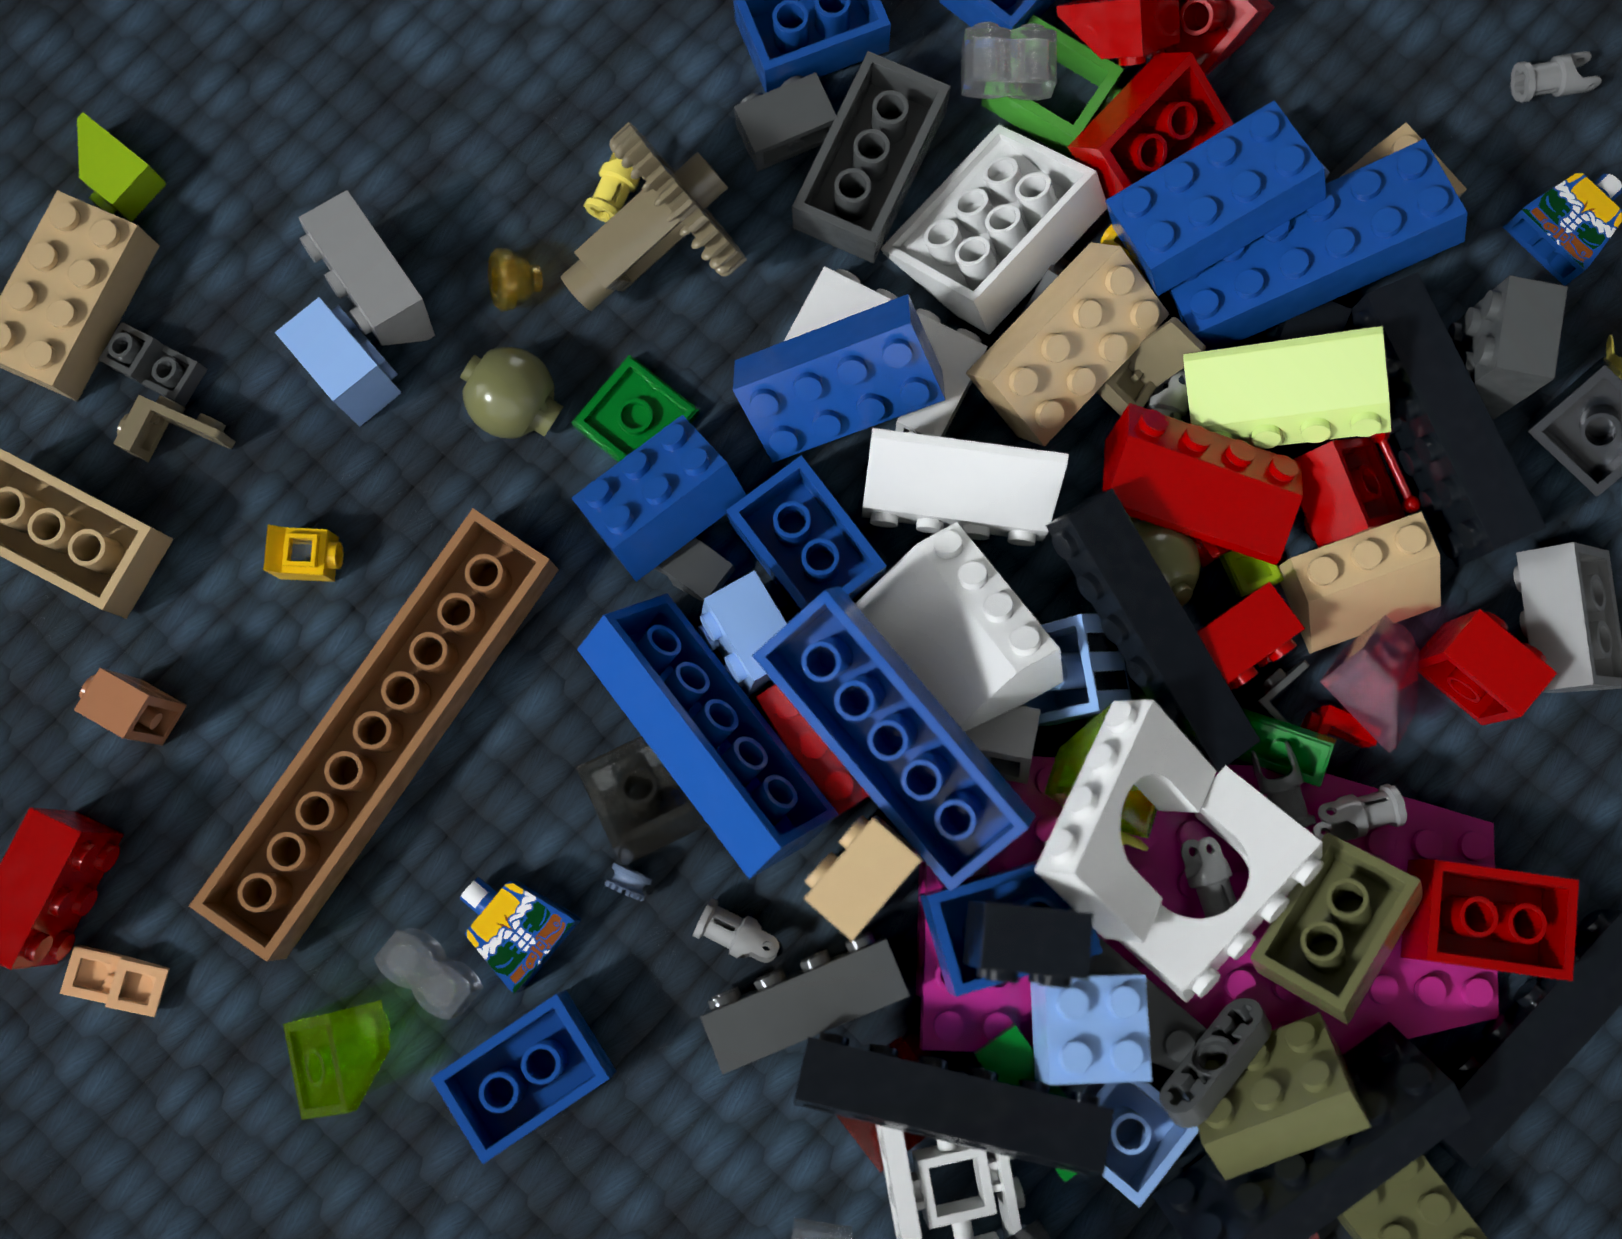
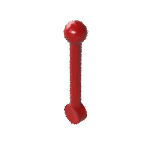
(1410, 503)

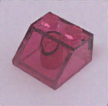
(1378, 680)

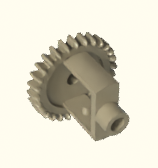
(652, 223)

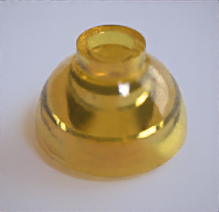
(512, 279)

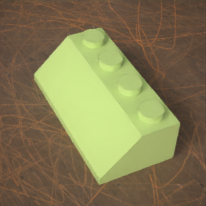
(1292, 389)

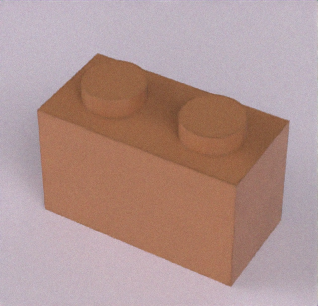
(129, 707)

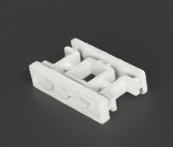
(914, 1190)

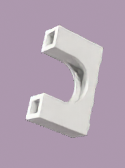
(842, 295)
(1085, 850)
(1278, 856)

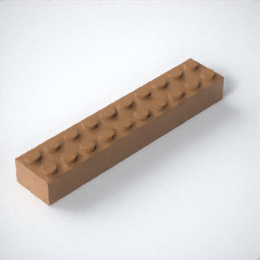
(374, 738)

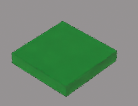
(631, 410)

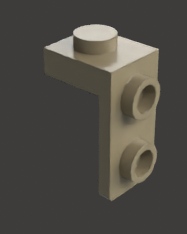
(1150, 365)
(147, 421)

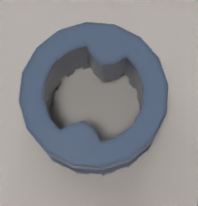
(629, 880)

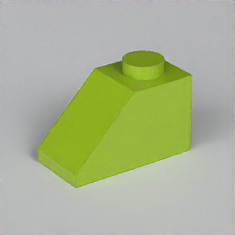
(114, 172)

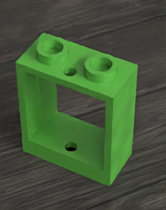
(1043, 123)

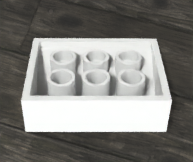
(997, 226)
(962, 481)
(962, 629)

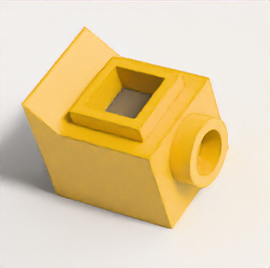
(302, 553)

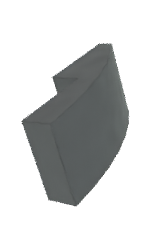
(152, 364)
(697, 569)

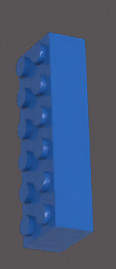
(1360, 233)
(707, 733)
(894, 737)

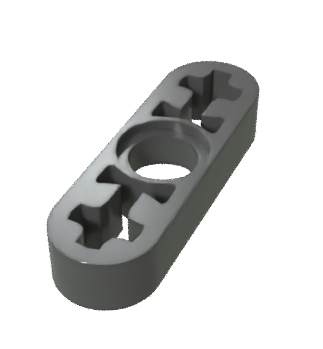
(1214, 1084)

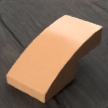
(115, 980)

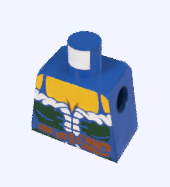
(1569, 224)
(516, 929)

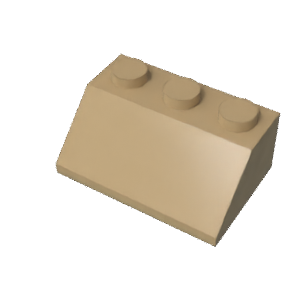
(1361, 579)

